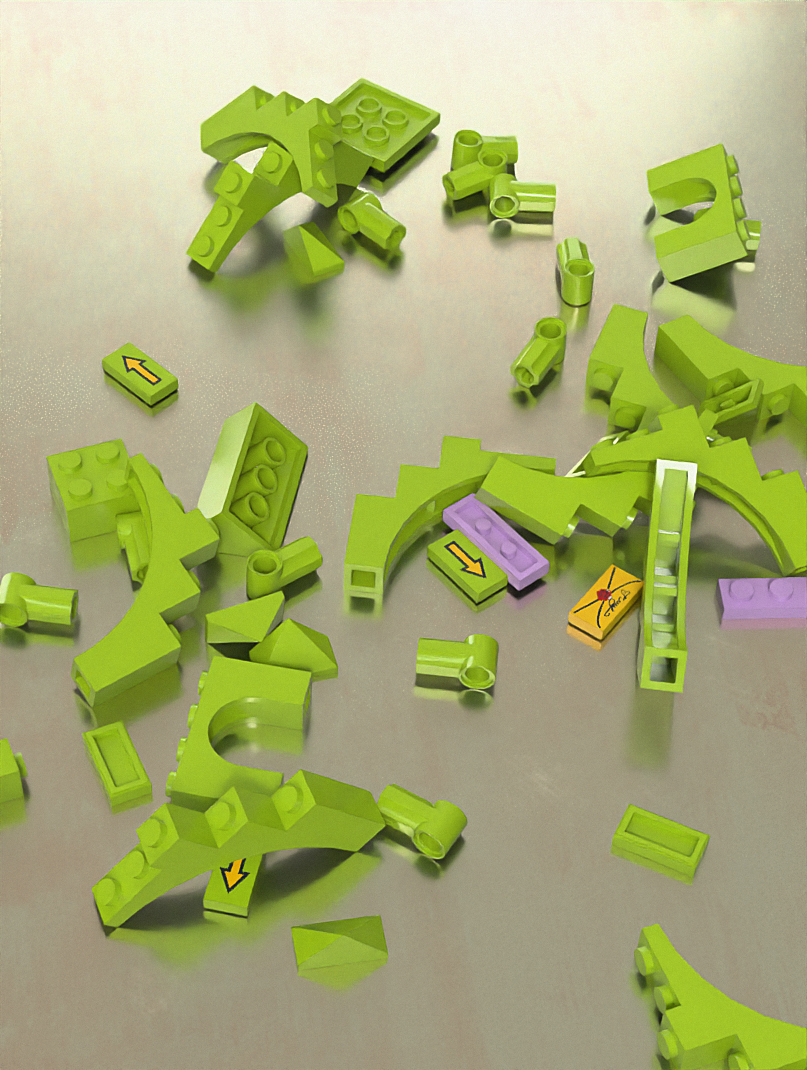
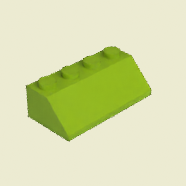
(252, 481)

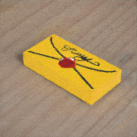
(606, 602)

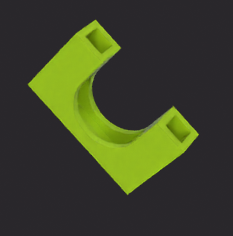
(715, 236)
(230, 696)

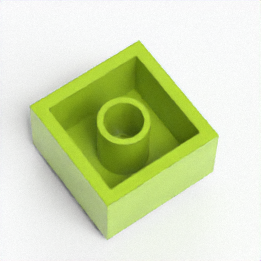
(91, 488)

